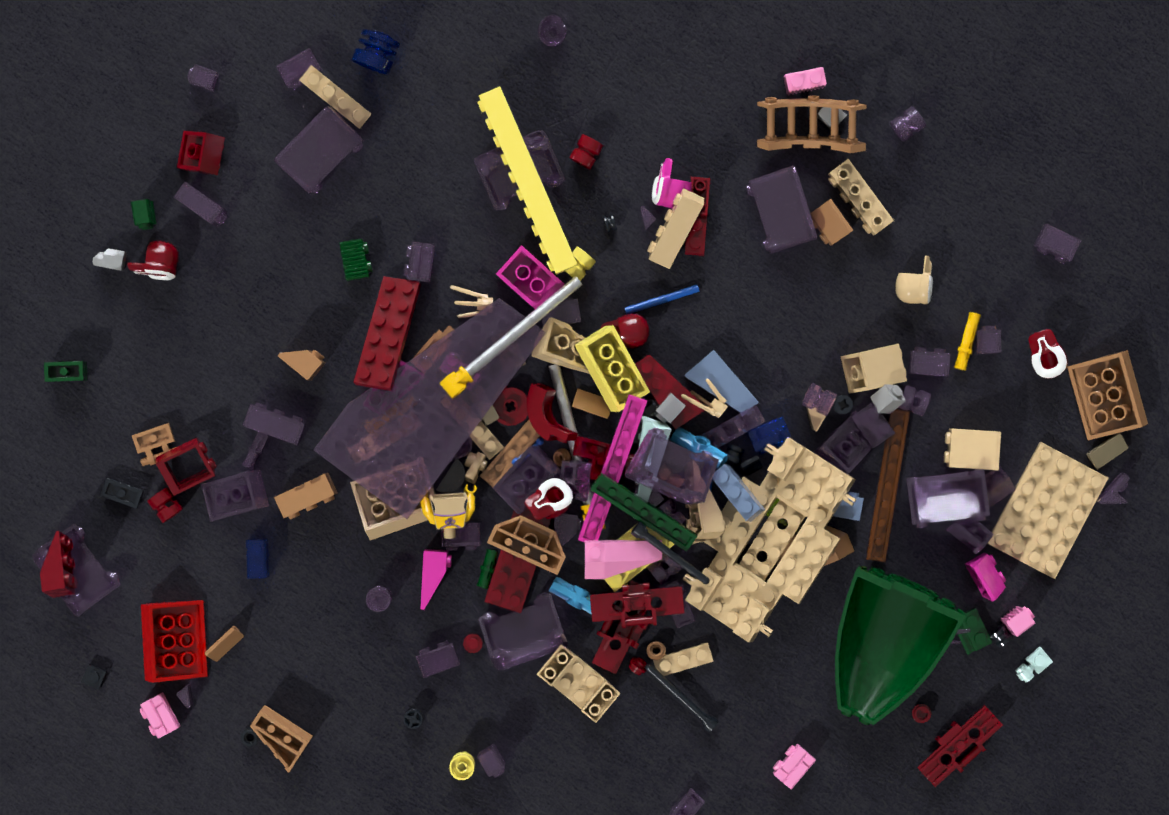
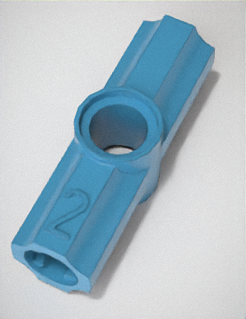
(697, 445)
(572, 594)

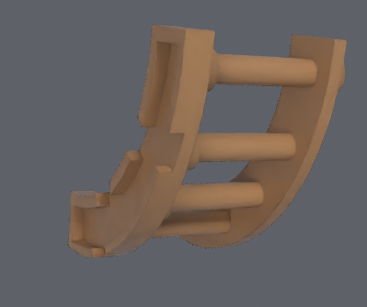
(813, 139)

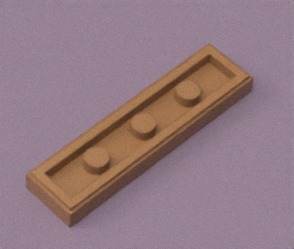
(503, 462)

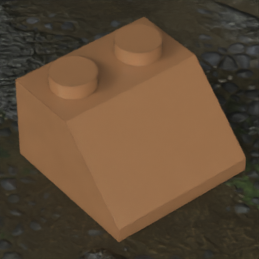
(830, 223)
(305, 362)

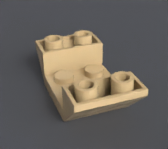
(579, 682)

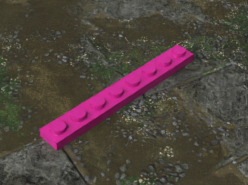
(613, 465)

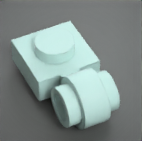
(1037, 661)

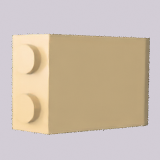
(874, 368)
(972, 449)

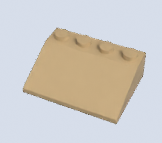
(379, 517)

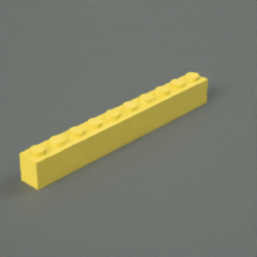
(528, 181)

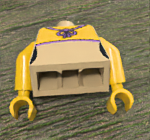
(449, 510)

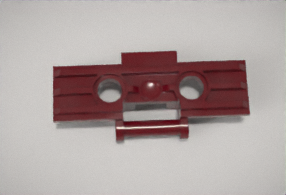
(637, 598)
(606, 656)
(955, 742)

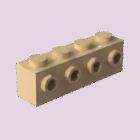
(860, 197)
(676, 228)

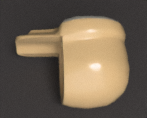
(915, 287)

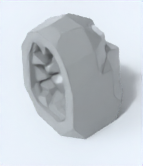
(111, 259)

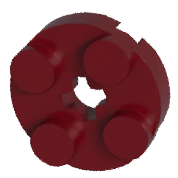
(512, 417)

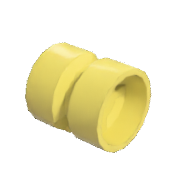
(583, 261)
(462, 765)

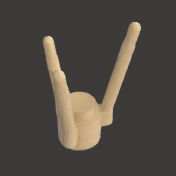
(481, 303)
(715, 408)

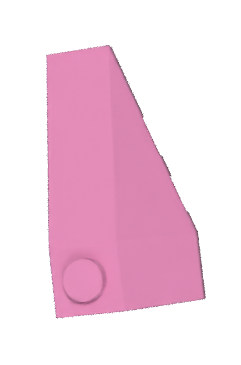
(614, 557)

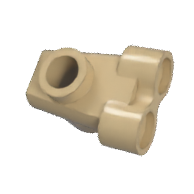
(476, 463)

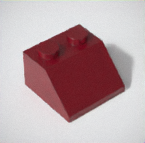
(200, 152)

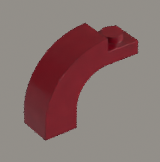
(541, 416)

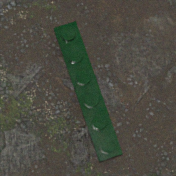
(643, 512)

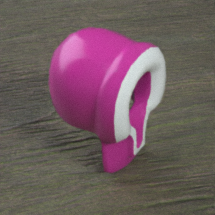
(665, 188)

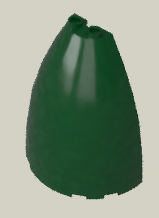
(888, 642)

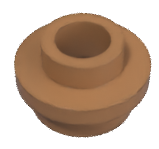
(561, 455)
(653, 645)

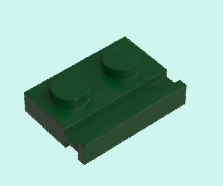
(978, 636)

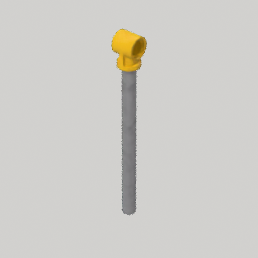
(456, 382)
(568, 420)

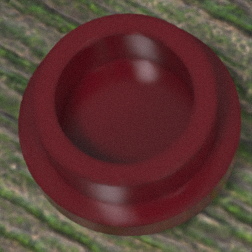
(472, 643)
(637, 665)
(921, 713)

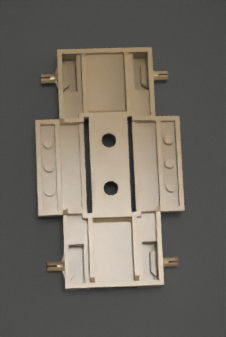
(739, 591)

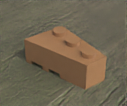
(306, 496)
(281, 736)

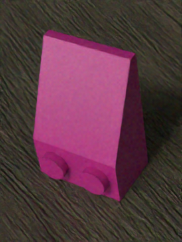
(529, 278)
(434, 568)
(986, 576)

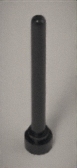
(641, 532)
(709, 722)

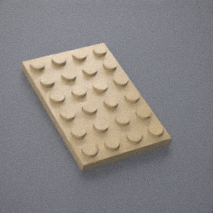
(1047, 510)

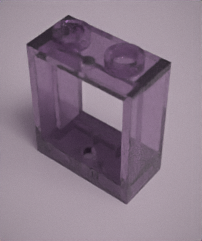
(201, 204)

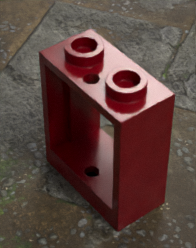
(178, 487)

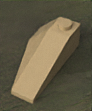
(558, 346)
(705, 519)

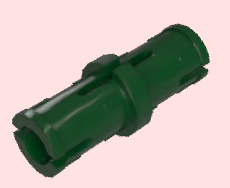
(487, 568)

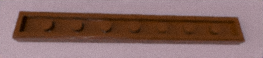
(887, 487)

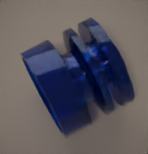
(375, 52)

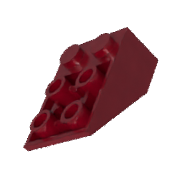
(58, 567)

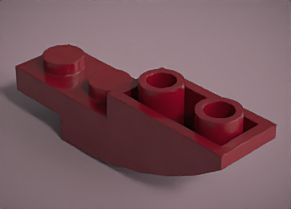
(696, 238)

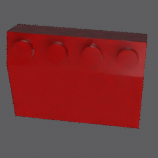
(174, 640)

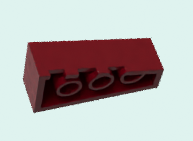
(662, 383)

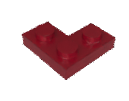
(593, 451)

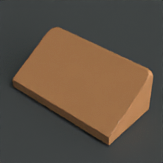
(591, 403)
(224, 644)

